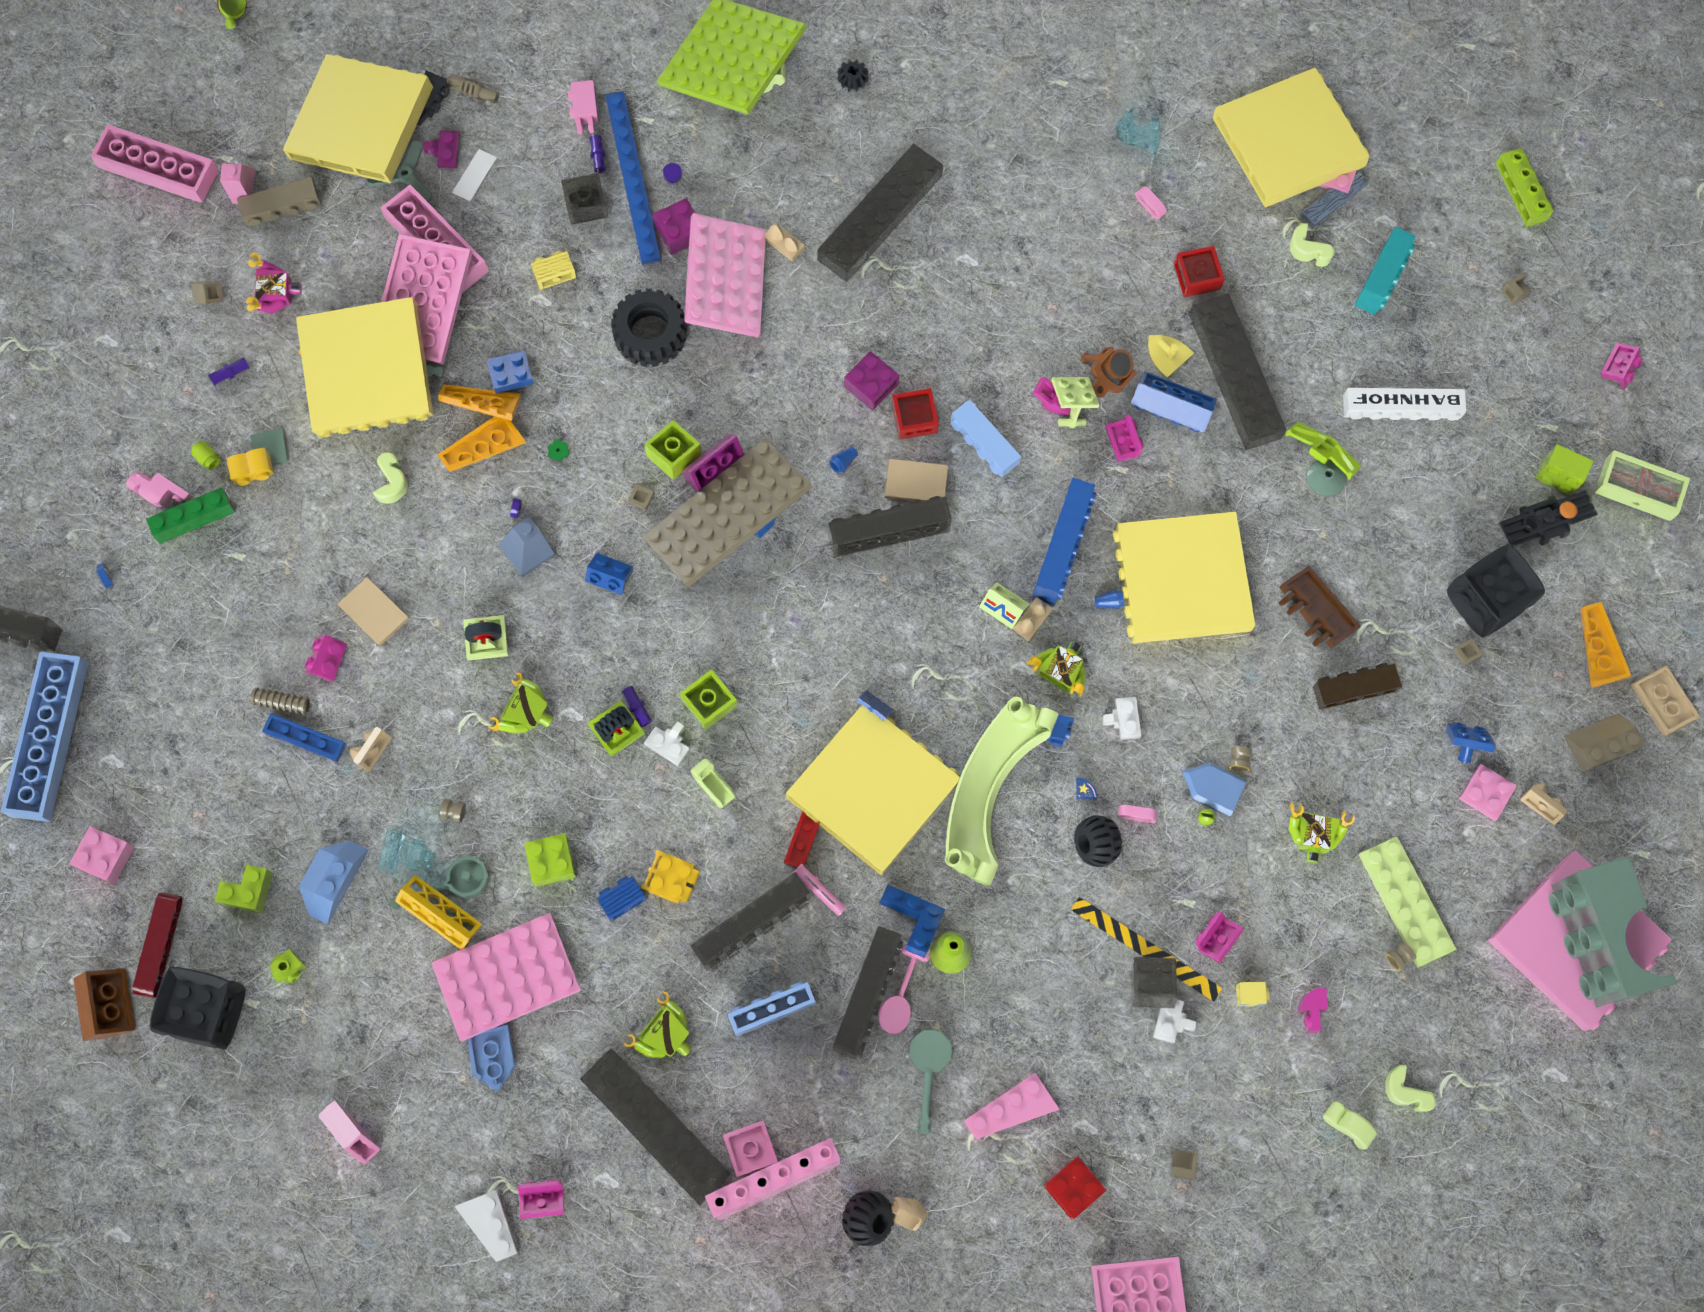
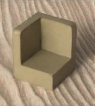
(1516, 289)
(207, 292)
(1184, 1164)

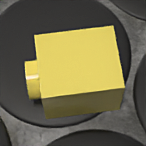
(1252, 994)

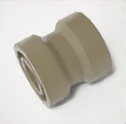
(1240, 758)
(452, 810)
(1401, 956)

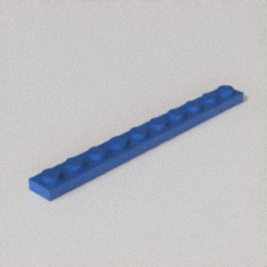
(632, 177)

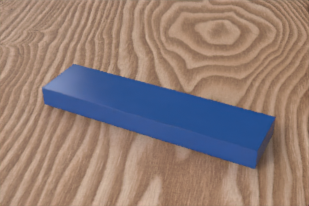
(304, 737)

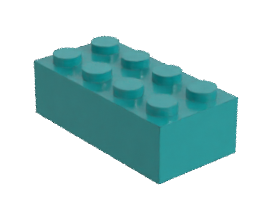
(1386, 271)

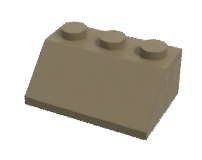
(1604, 742)

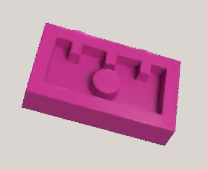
(1622, 364)

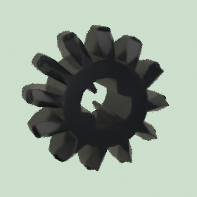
(852, 75)

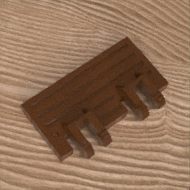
(1320, 606)

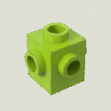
(287, 967)

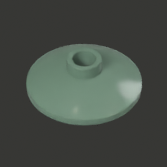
(1321, 483)

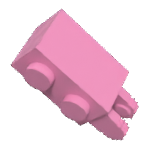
(584, 105)

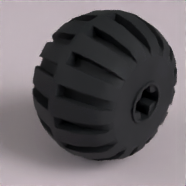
(1098, 841)
(868, 1218)

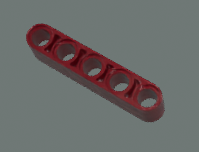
(157, 945)

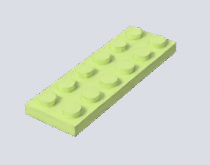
(1407, 901)

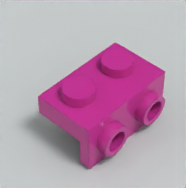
(1124, 439)
(325, 657)
(1218, 937)
(541, 1199)

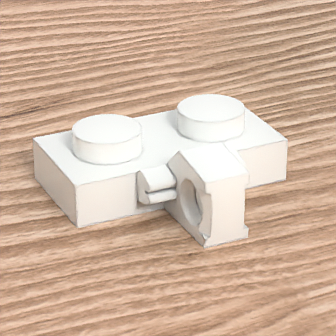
(1124, 718)
(668, 743)
(1172, 1021)

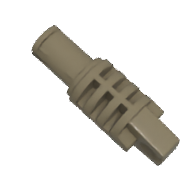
(472, 88)

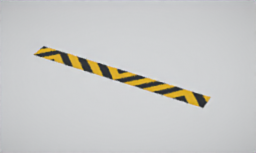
(1144, 947)

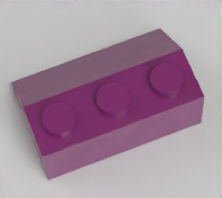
(713, 462)

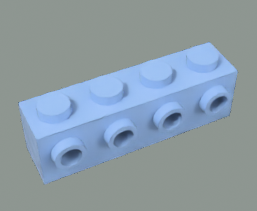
(985, 439)
(771, 1009)

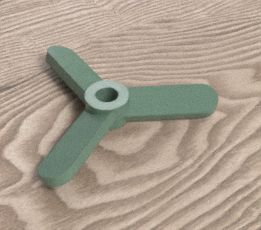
(408, 167)

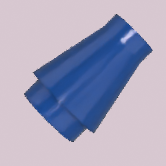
(842, 460)
(1111, 599)

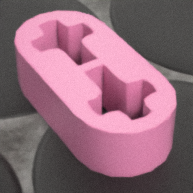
(1151, 202)
(1137, 813)

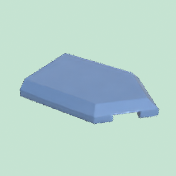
(1215, 787)
(492, 1056)

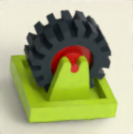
(616, 728)

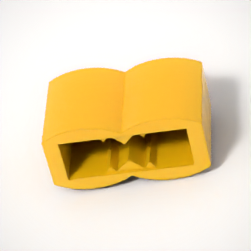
(250, 466)

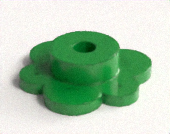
(554, 447)

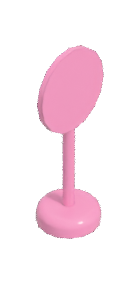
(895, 1010)

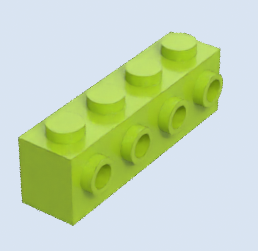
(1524, 187)

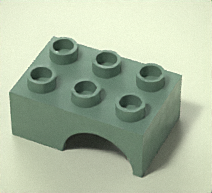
(1596, 913)

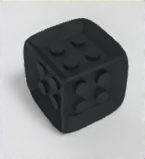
(1495, 590)
(197, 1007)

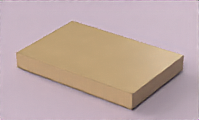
(915, 480)
(373, 611)
(1665, 700)

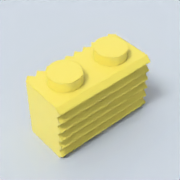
(553, 269)

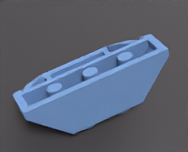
(330, 878)

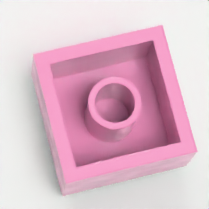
(102, 855)

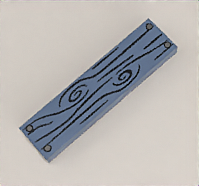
(1332, 200)

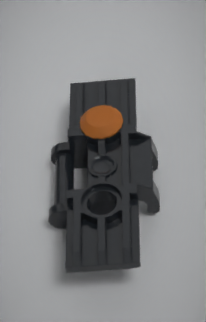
(1551, 524)

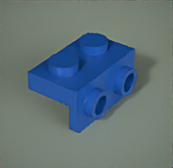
(608, 573)

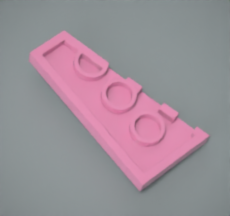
(1012, 1108)

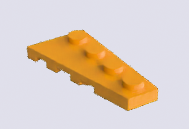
(481, 400)
(483, 442)
(1603, 651)

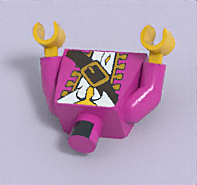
(272, 287)

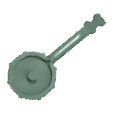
(465, 878)
(929, 1053)

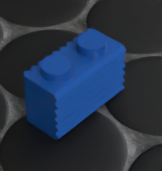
(621, 898)

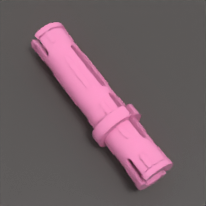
(838, 907)

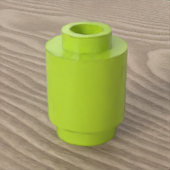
(205, 455)

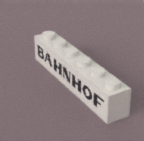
(1404, 403)

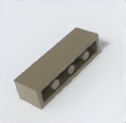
(278, 202)

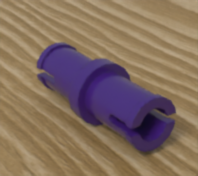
(597, 153)
(228, 371)
(636, 706)

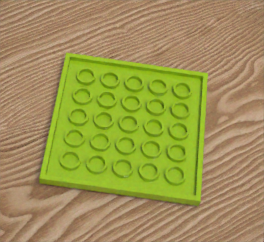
(731, 55)

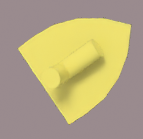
(1167, 353)

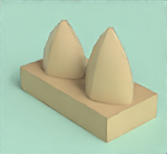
(784, 242)
(1033, 619)
(375, 744)
(1543, 804)

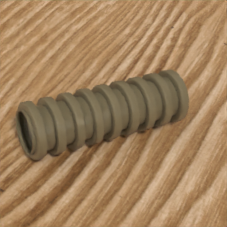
(280, 700)

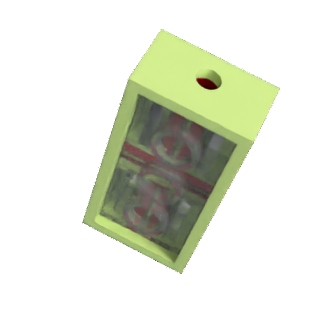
(1642, 485)

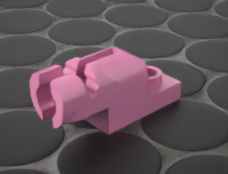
(157, 489)

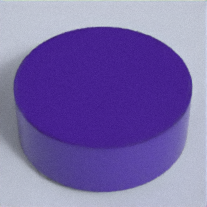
(672, 173)
(515, 508)

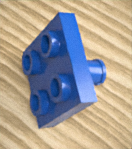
(1469, 740)

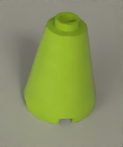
(949, 959)

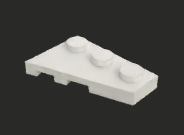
(489, 1223)

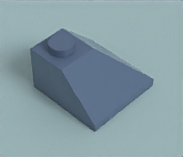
(526, 547)

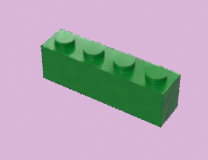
(190, 515)

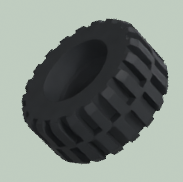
(643, 305)

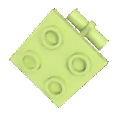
(1074, 394)

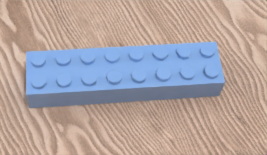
(44, 737)

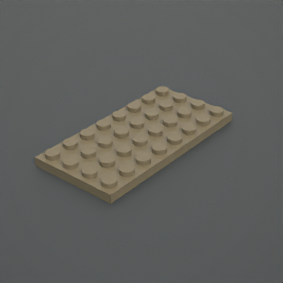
(727, 512)

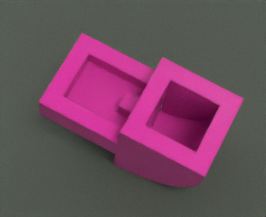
(1046, 393)
(1313, 1004)

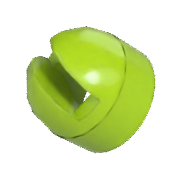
(1206, 821)

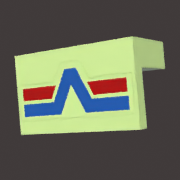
(1004, 605)

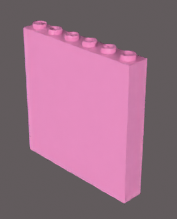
(1536, 947)
(779, 1178)

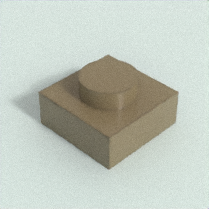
(641, 497)
(1468, 652)

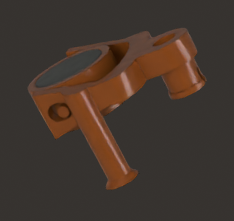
(1111, 365)

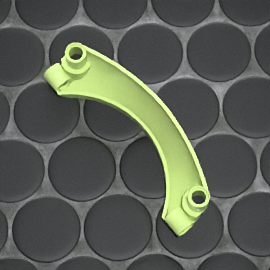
(1002, 745)

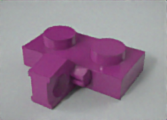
(444, 148)

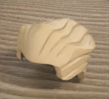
(908, 1213)

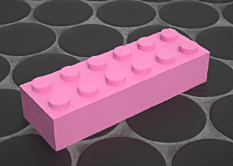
(154, 163)
(417, 218)

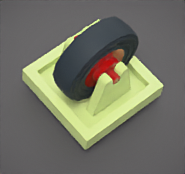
(485, 637)

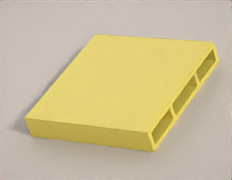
(358, 118)
(1290, 137)
(364, 367)
(1183, 577)
(873, 788)

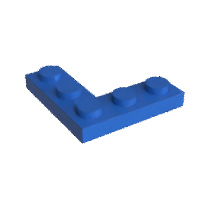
(926, 913)

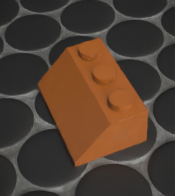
(103, 1004)

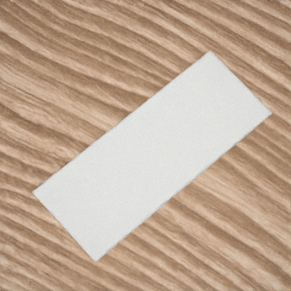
(474, 175)

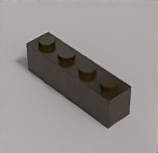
(1357, 686)

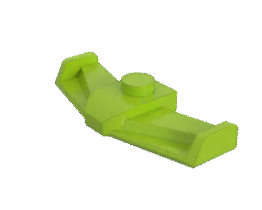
(1325, 448)

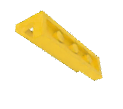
(435, 915)

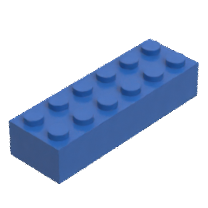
(1065, 541)

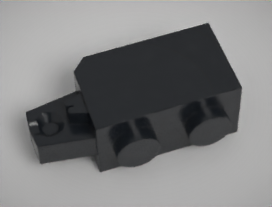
(439, 91)

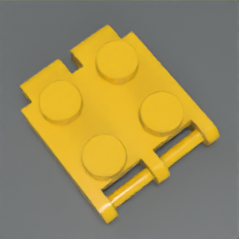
(671, 878)

